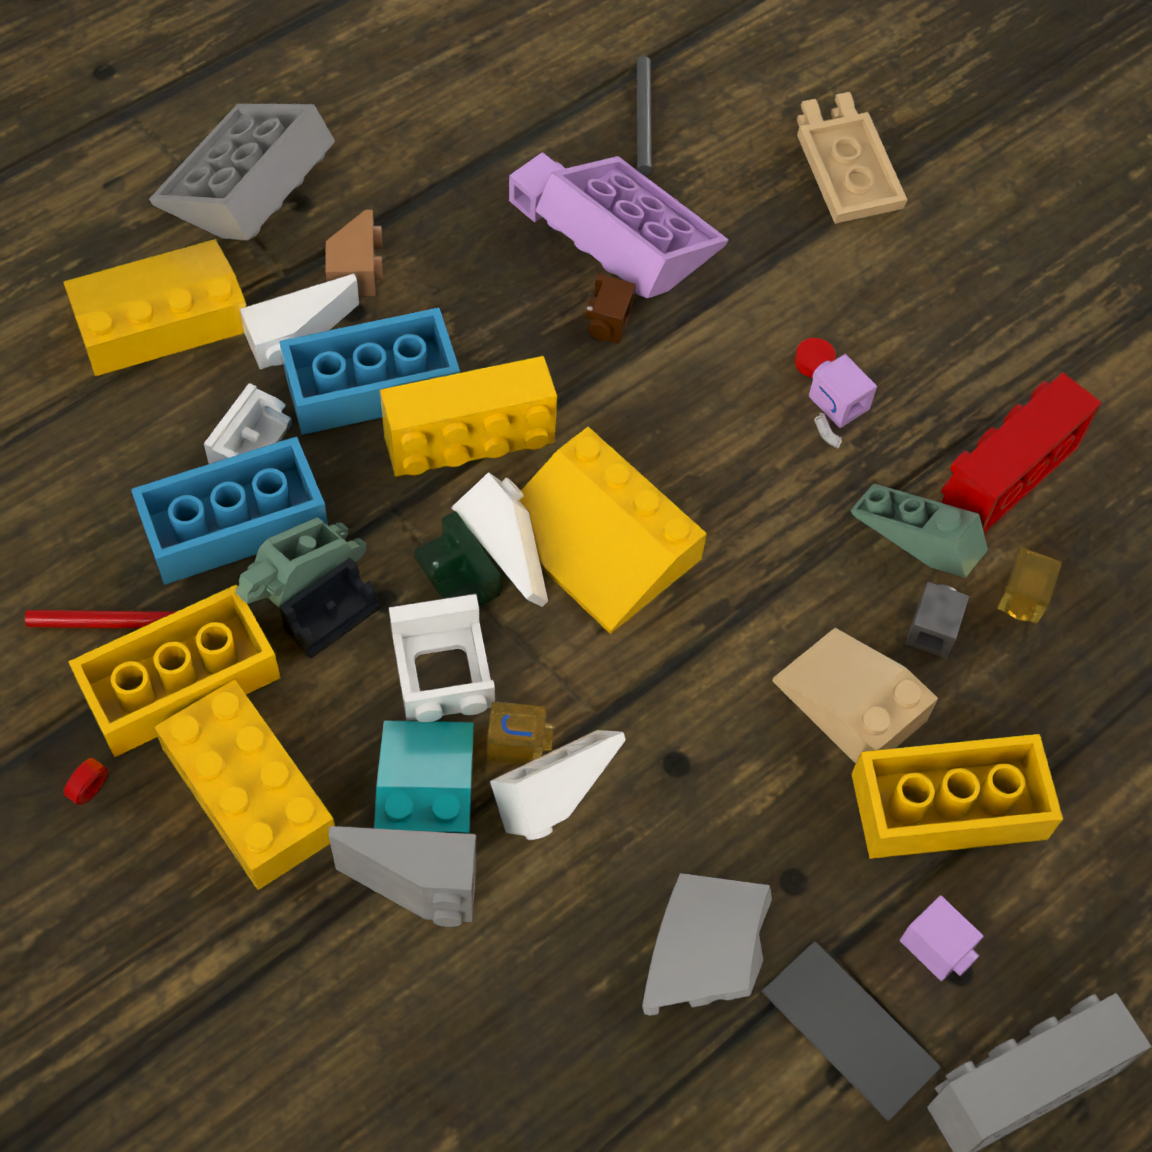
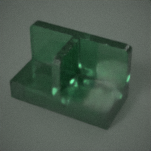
(458, 563)

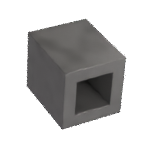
(937, 619)

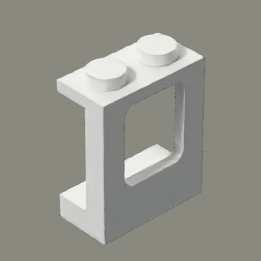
(438, 628)

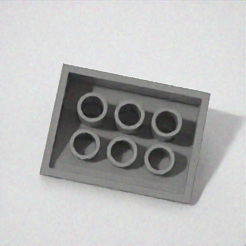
(246, 168)

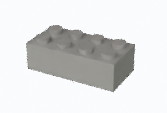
(1037, 1073)

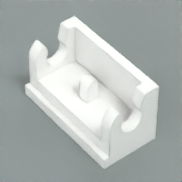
(248, 425)

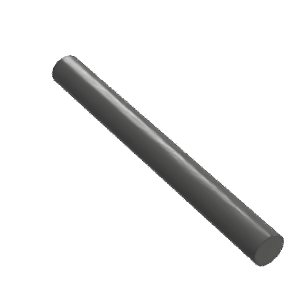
(644, 123)

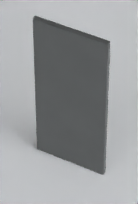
(851, 1030)

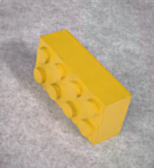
(469, 416)
(172, 665)
(246, 783)
(955, 796)

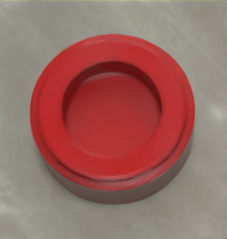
(812, 354)
(86, 781)

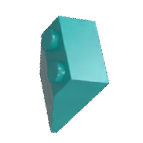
(425, 777)

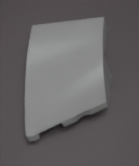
(707, 943)

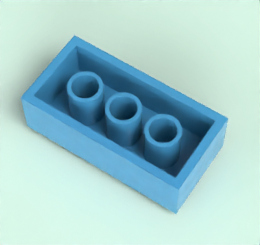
(340, 371)
(227, 508)

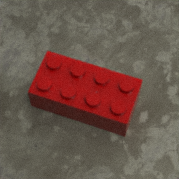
(1021, 451)

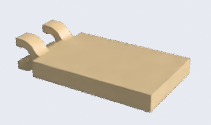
(849, 161)

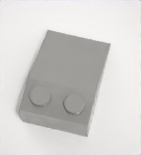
(415, 869)

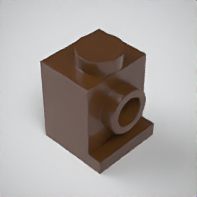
(610, 308)

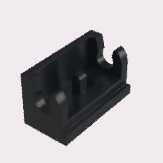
(329, 608)

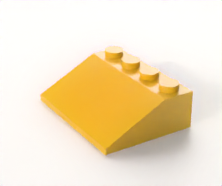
(156, 306)
(607, 530)

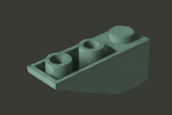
(927, 529)

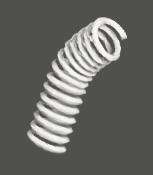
(832, 439)

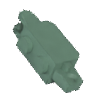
(296, 560)

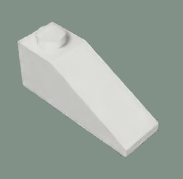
(297, 315)
(506, 532)
(553, 785)

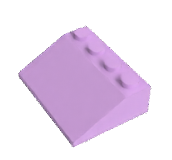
(628, 224)

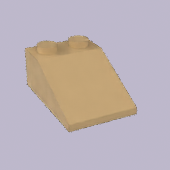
(856, 694)

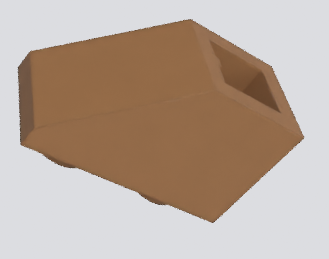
(353, 252)

